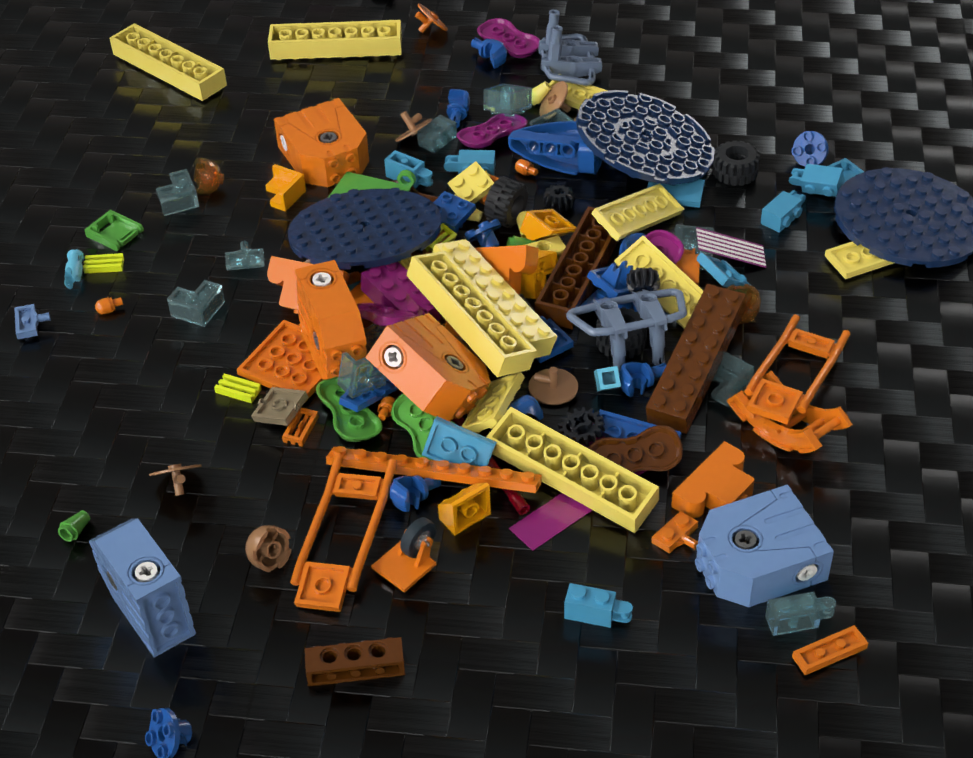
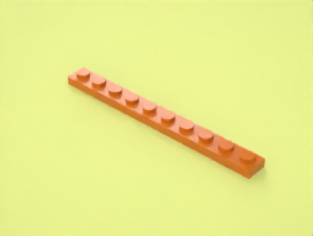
(438, 470)

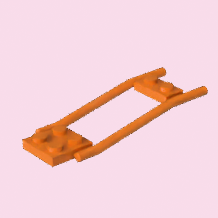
(780, 401)
(323, 584)

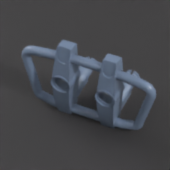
(567, 55)
(615, 326)

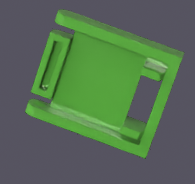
(115, 235)

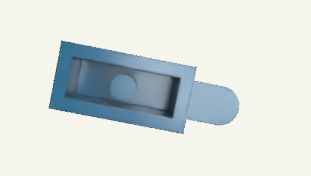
(399, 161)
(460, 162)
(818, 179)
(782, 210)
(595, 606)

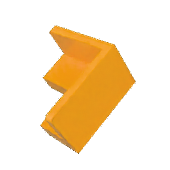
(287, 186)
(533, 284)

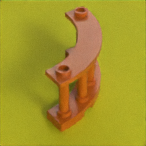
(783, 437)

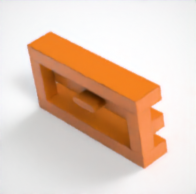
(287, 436)

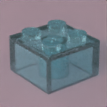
(507, 99)

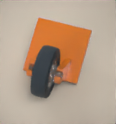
(410, 557)

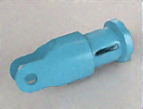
(73, 267)

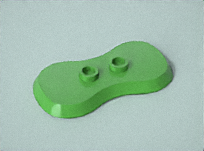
(414, 421)
(348, 424)

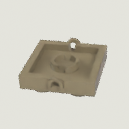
(279, 406)

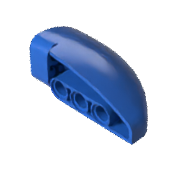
(555, 147)

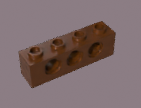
(346, 669)

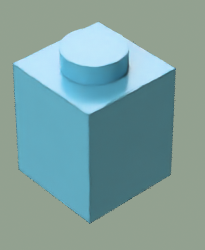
(607, 378)

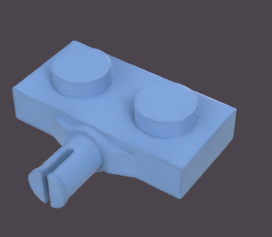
(27, 321)

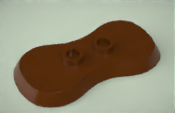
(653, 449)

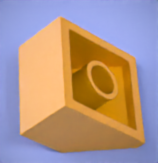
(545, 224)
(465, 507)

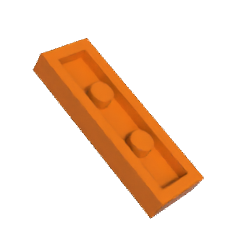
(830, 650)

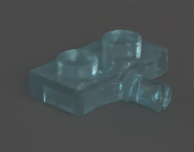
(244, 258)

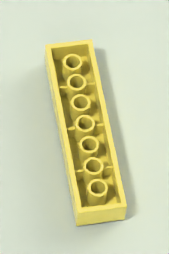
(335, 39)
(168, 61)
(501, 294)
(471, 313)
(574, 469)

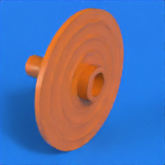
(432, 17)

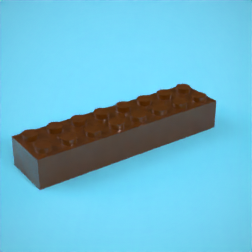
(568, 283)
(696, 358)

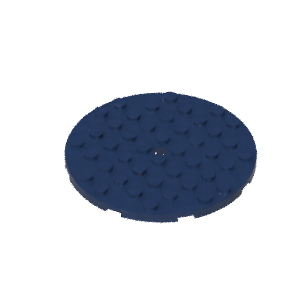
(645, 137)
(907, 216)
(393, 228)

